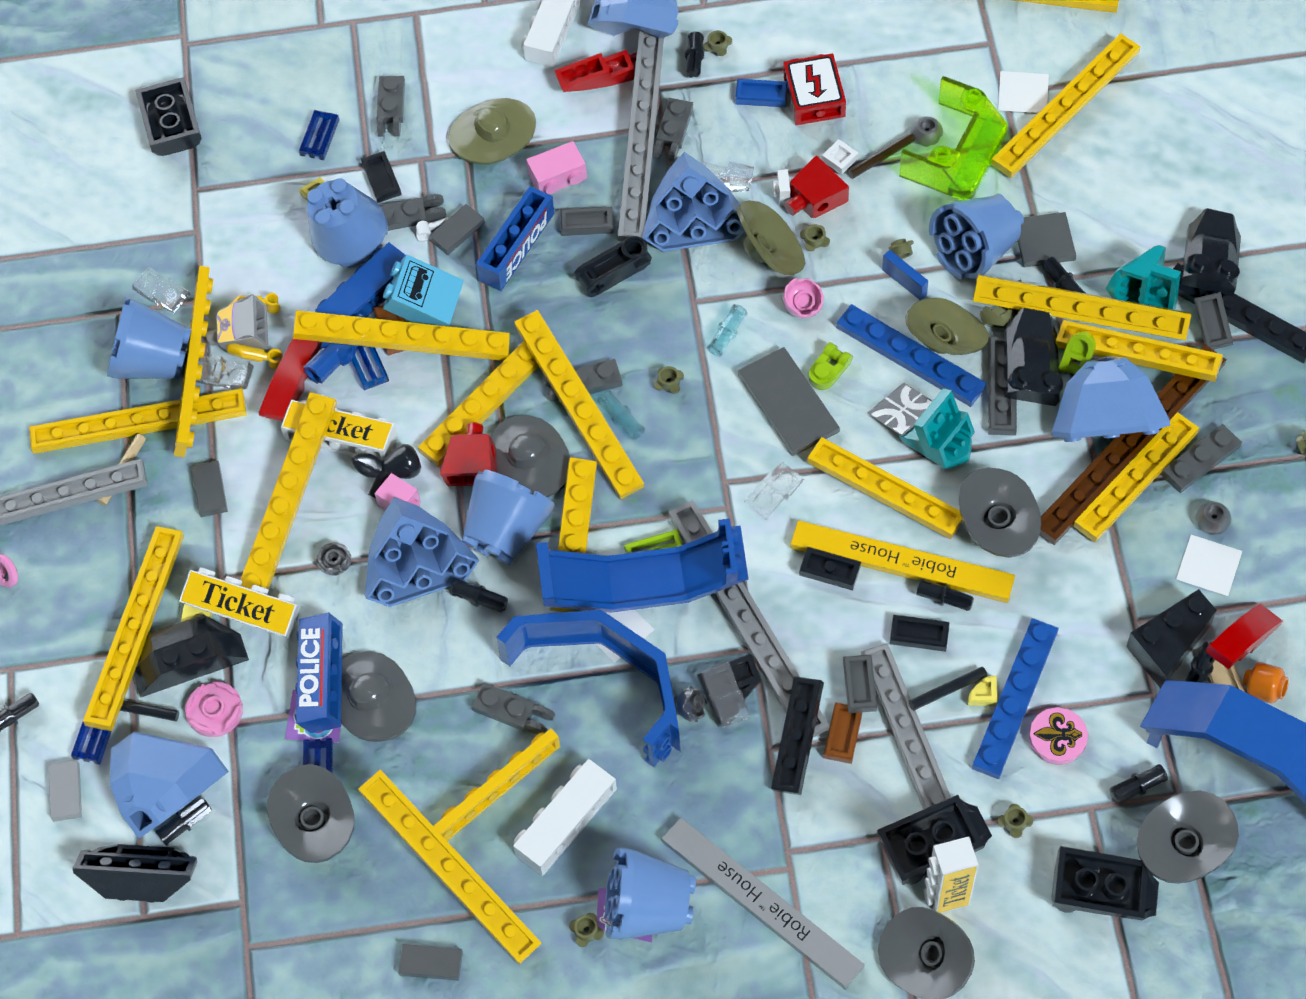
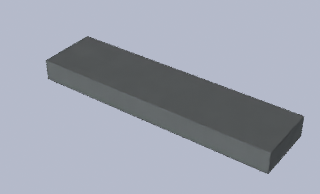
(1001, 410)

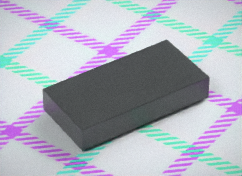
(586, 221)
(456, 229)
(1213, 321)
(209, 489)
(859, 684)
(430, 962)

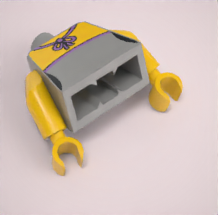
(244, 328)

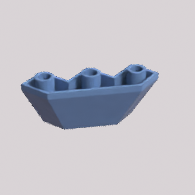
(650, 16)
(691, 209)
(1108, 400)
(414, 556)
(159, 777)

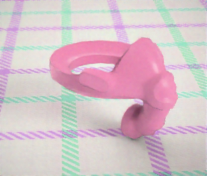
(7, 565)

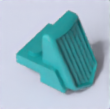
(1146, 280)
(942, 432)

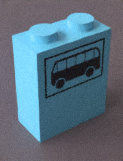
(422, 292)

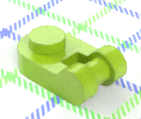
(1079, 347)
(823, 374)

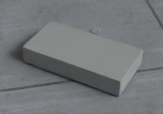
(65, 791)

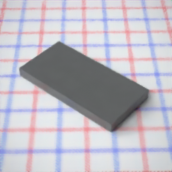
(788, 401)

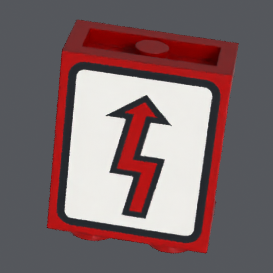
(815, 88)

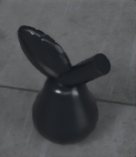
(401, 462)

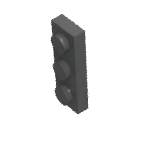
(1201, 458)

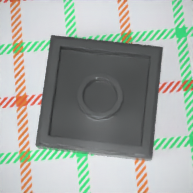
(1046, 237)

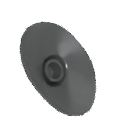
(531, 454)
(1000, 512)
(375, 697)
(310, 813)
(1187, 837)
(926, 953)

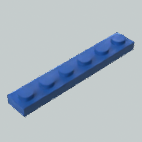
(910, 355)
(1015, 698)

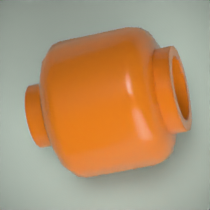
(1266, 682)

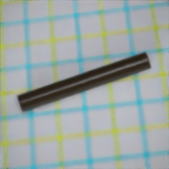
(881, 155)

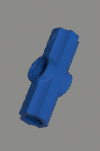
(329, 359)

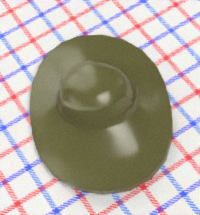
(492, 131)
(770, 238)
(946, 327)

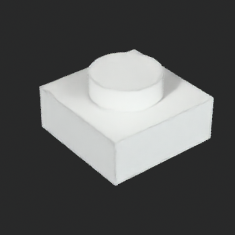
(840, 156)
(781, 186)

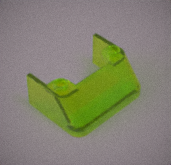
(961, 169)

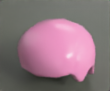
(803, 298)

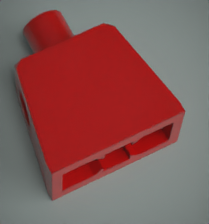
(816, 190)
(467, 456)

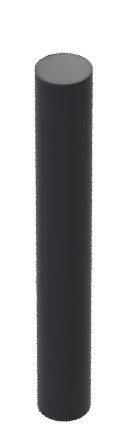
(947, 688)
(150, 710)

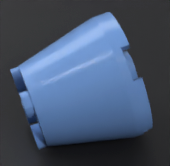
(344, 223)
(974, 234)
(147, 344)
(503, 516)
(646, 896)

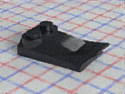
(169, 117)
(1212, 253)
(1031, 358)
(912, 839)
(1103, 885)

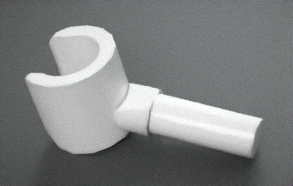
(424, 229)

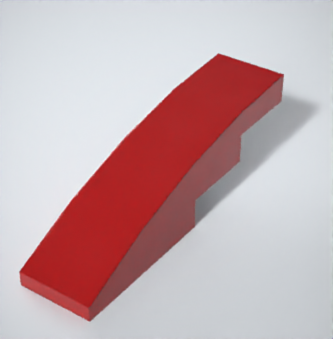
(597, 72)
(288, 379)
(1244, 636)

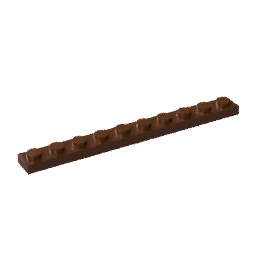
(1113, 459)

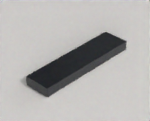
(797, 735)

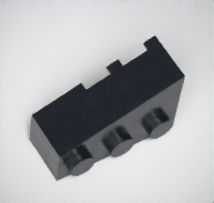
(1171, 635)

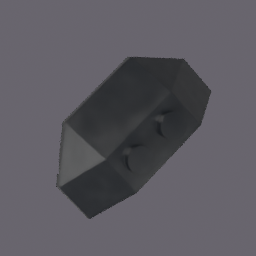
(186, 653)
(135, 871)

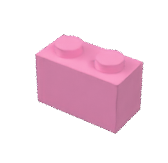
(557, 168)

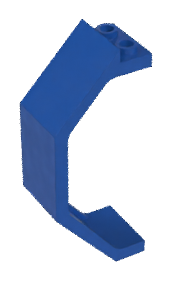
(643, 577)
(602, 629)
(1233, 722)

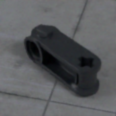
(613, 265)

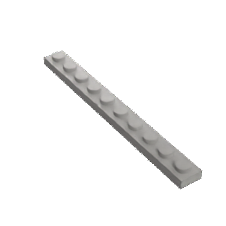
(641, 136)
(747, 618)

